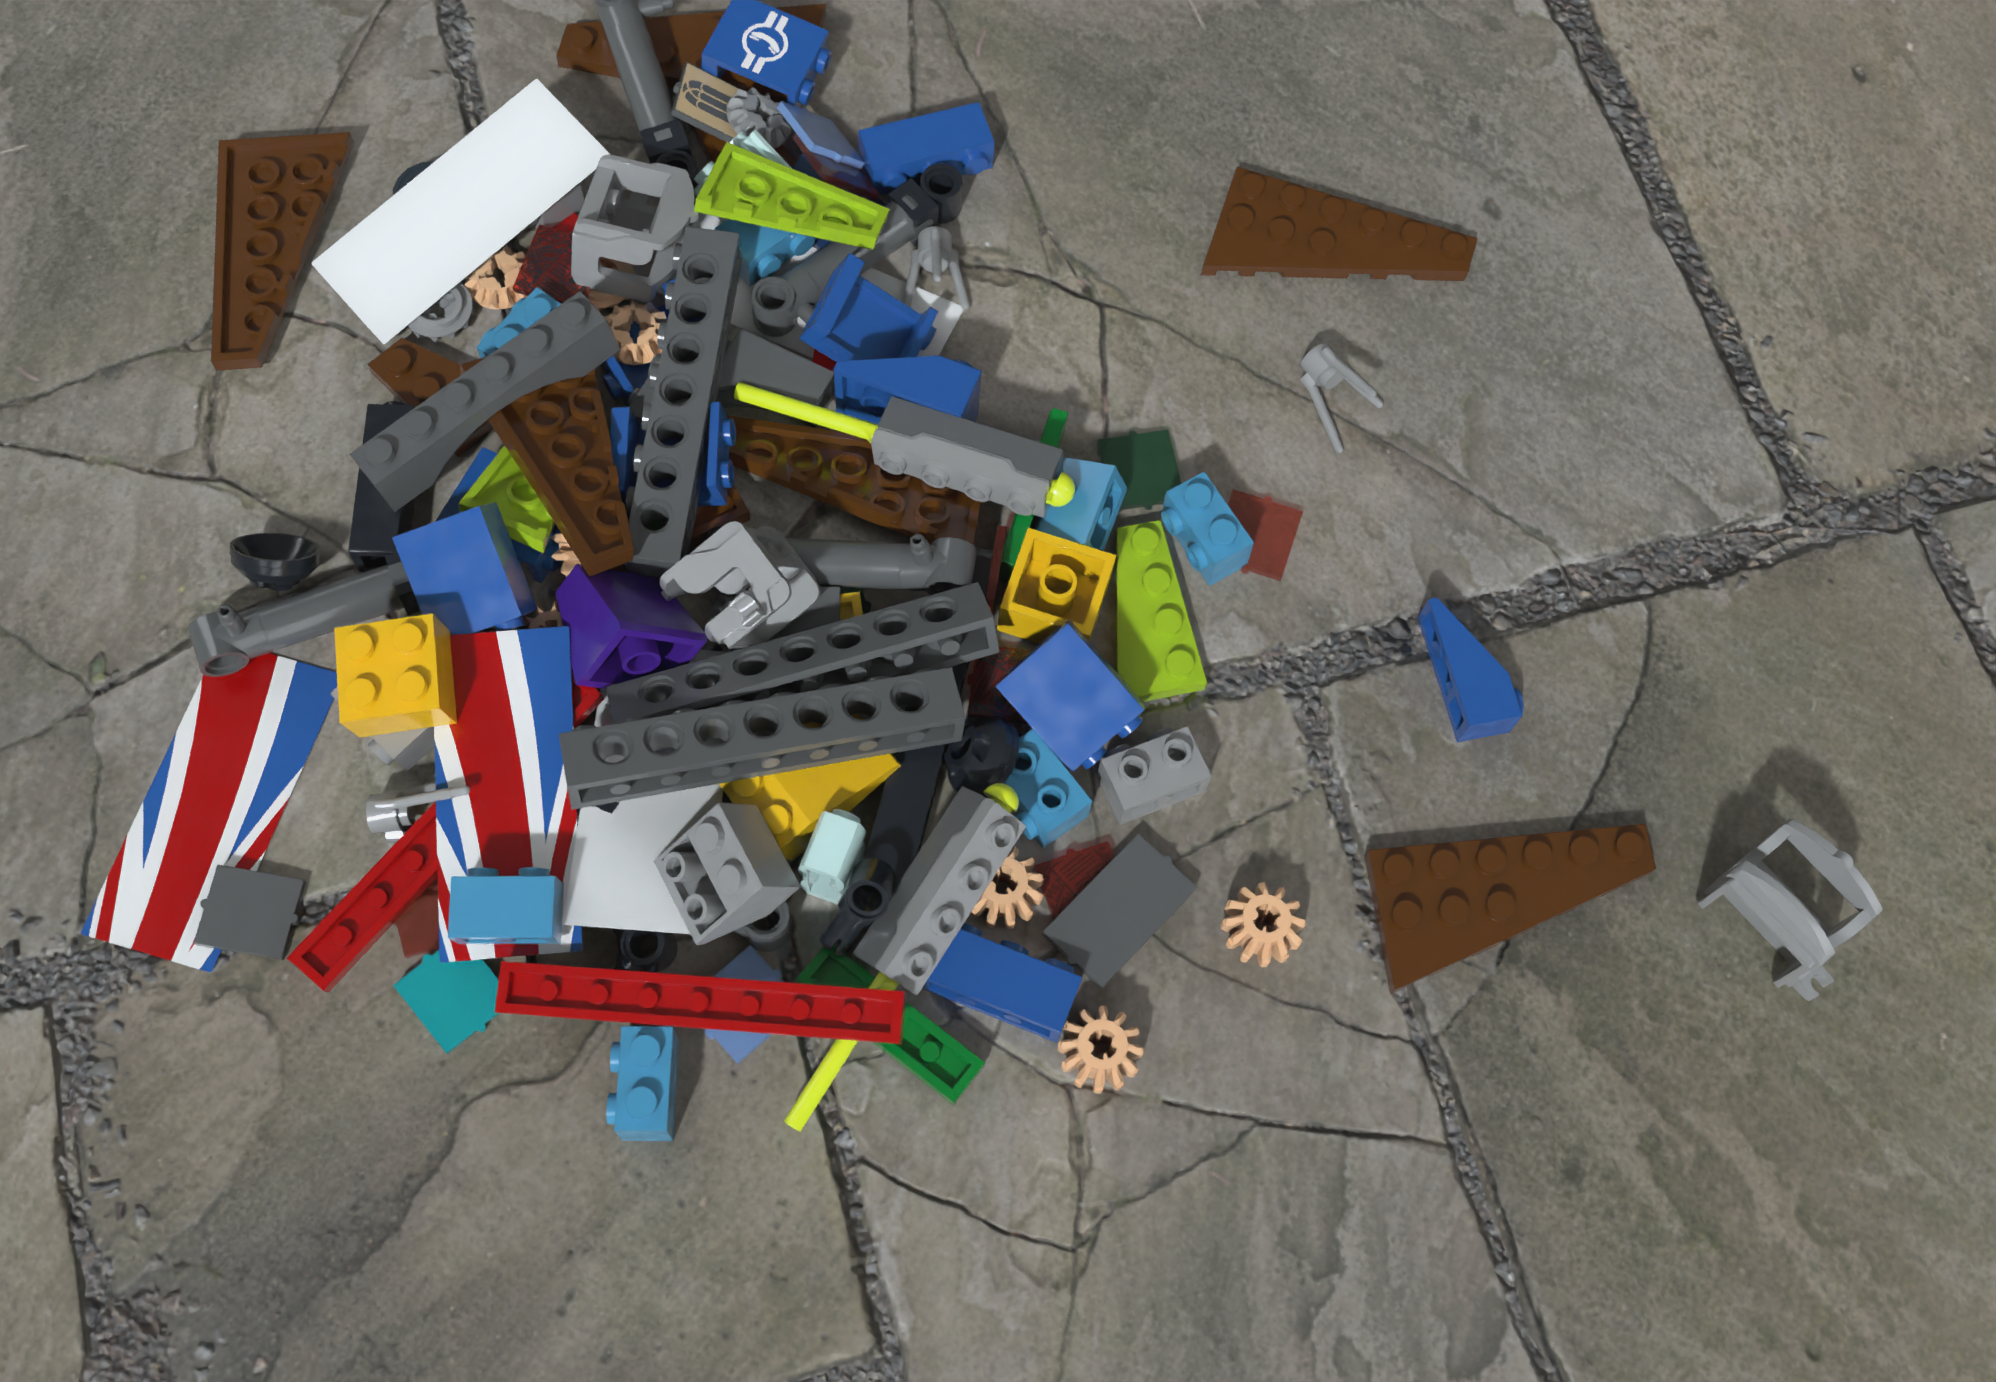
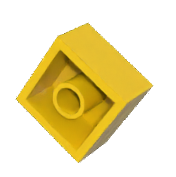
(1054, 584)
(395, 675)

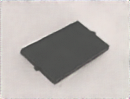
(1119, 911)

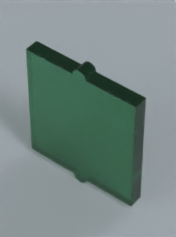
(1144, 464)

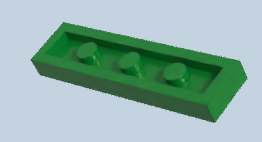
(925, 1047)

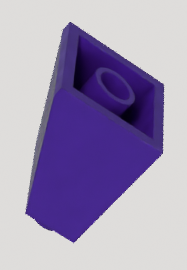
(623, 627)

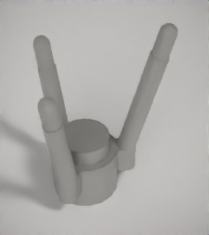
(935, 256)
(1327, 369)
(396, 809)

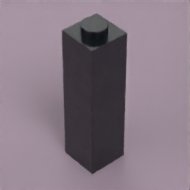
(373, 518)

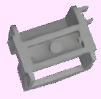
(631, 228)
(744, 558)
(1784, 917)

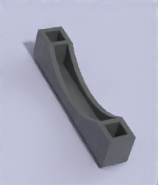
(417, 446)

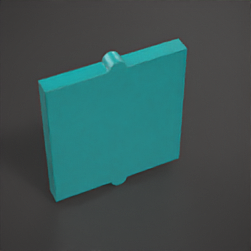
(451, 998)

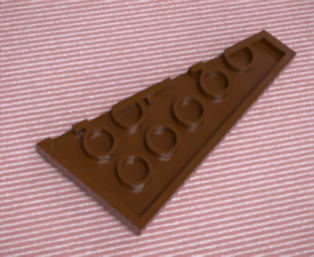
(675, 40)
(266, 221)
(1320, 235)
(567, 458)
(843, 474)
(1471, 895)

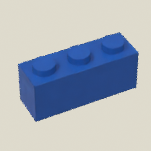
(909, 146)
(1006, 983)

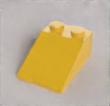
(798, 797)

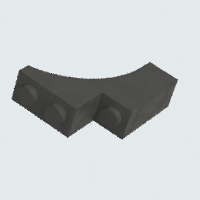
(757, 364)

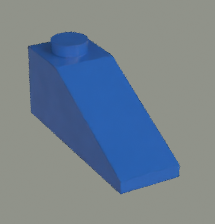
(1470, 679)

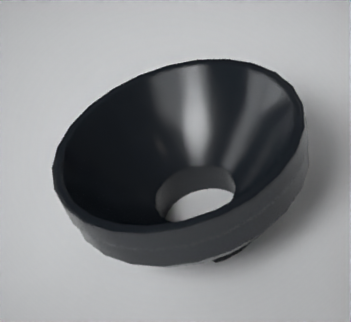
(274, 559)
(983, 756)

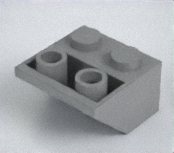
(726, 872)

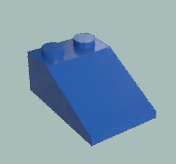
(930, 381)

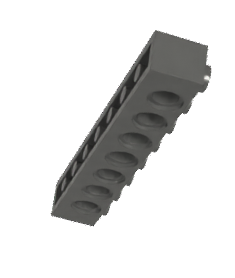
(701, 254)
(885, 642)
(747, 755)

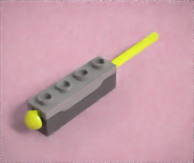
(944, 451)
(928, 909)

